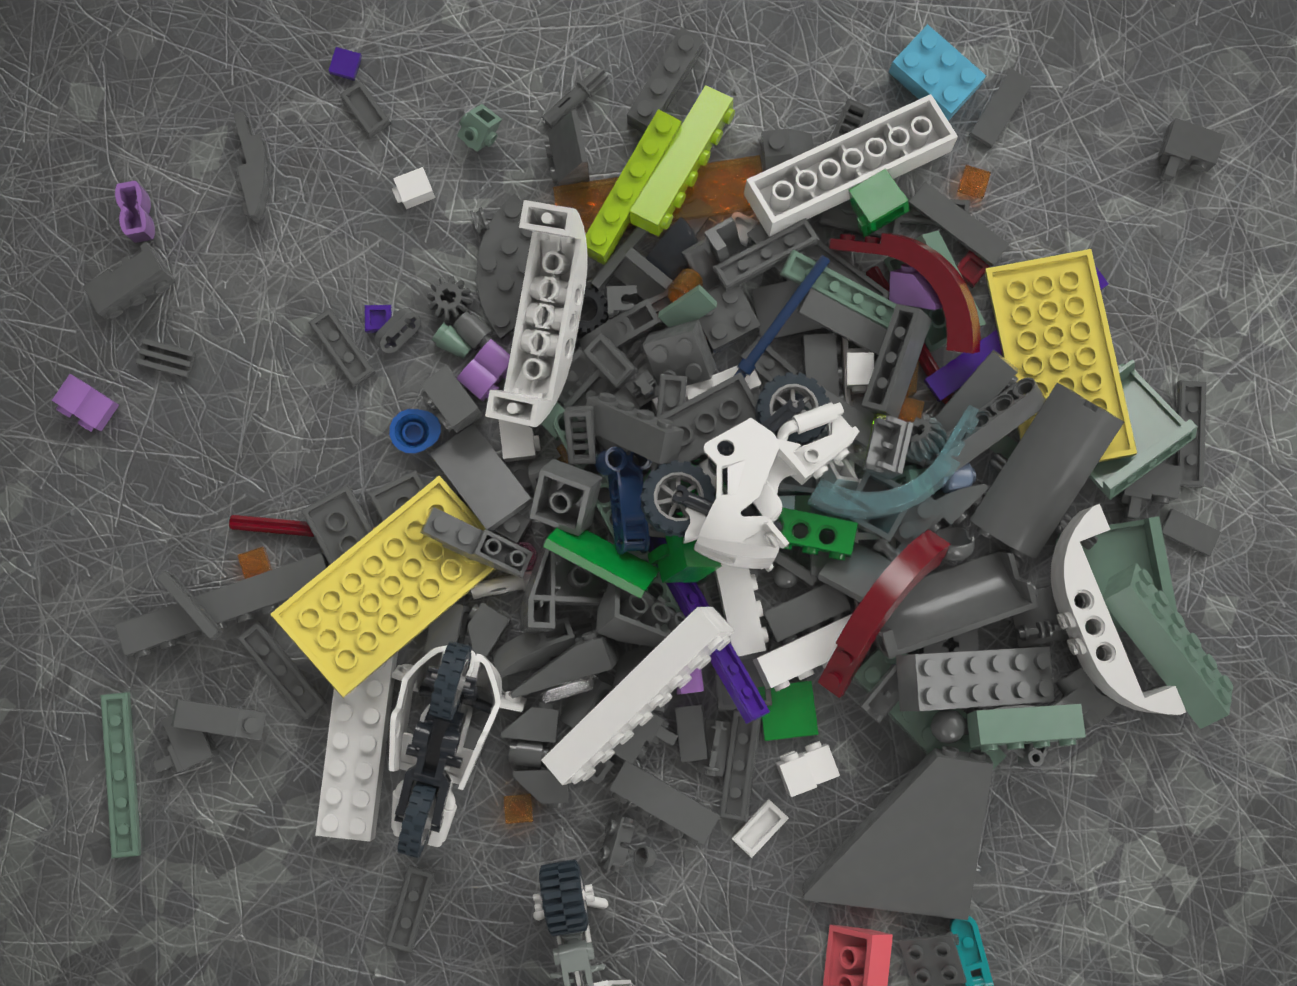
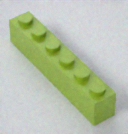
(682, 161)
(615, 212)

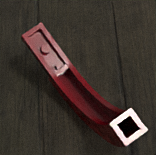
(953, 292)
(878, 605)

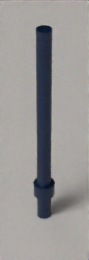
(746, 365)

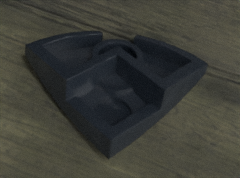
(668, 254)

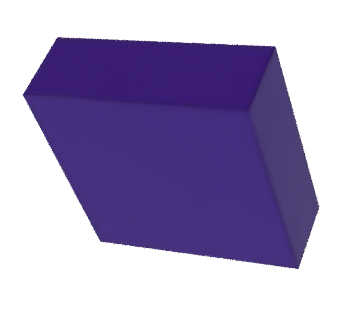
(345, 63)
(376, 317)

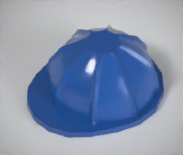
(414, 430)

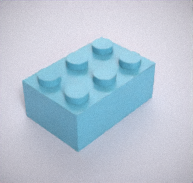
(937, 69)

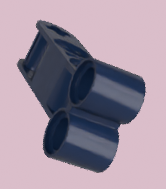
(625, 497)

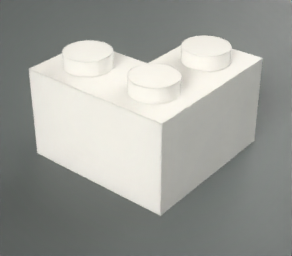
(807, 769)

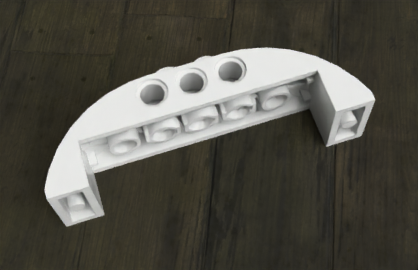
(546, 315)
(1074, 578)

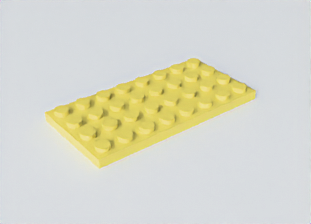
(1059, 333)
(381, 592)

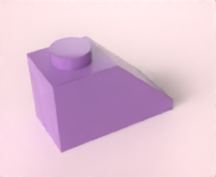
(912, 289)

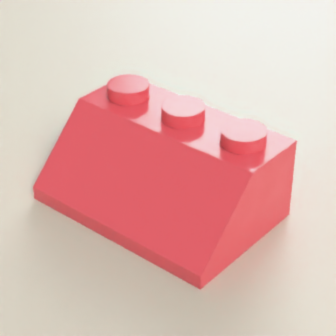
(857, 957)

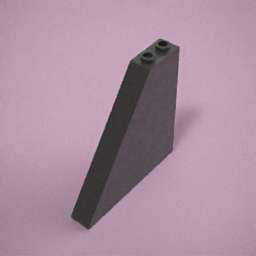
(917, 845)

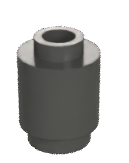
(473, 330)
(527, 753)

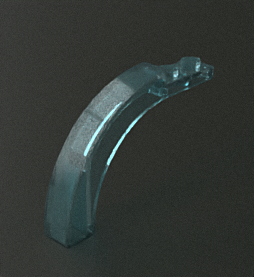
(874, 505)

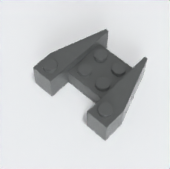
(557, 583)

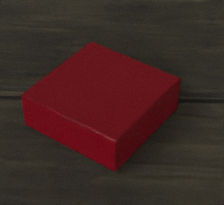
(972, 268)

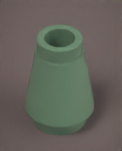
(450, 341)

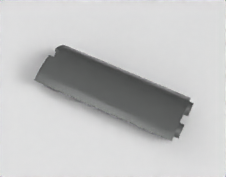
(1046, 471)
(957, 602)

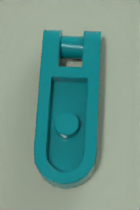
(971, 951)

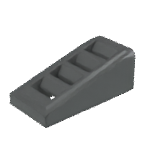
(853, 107)
(579, 411)

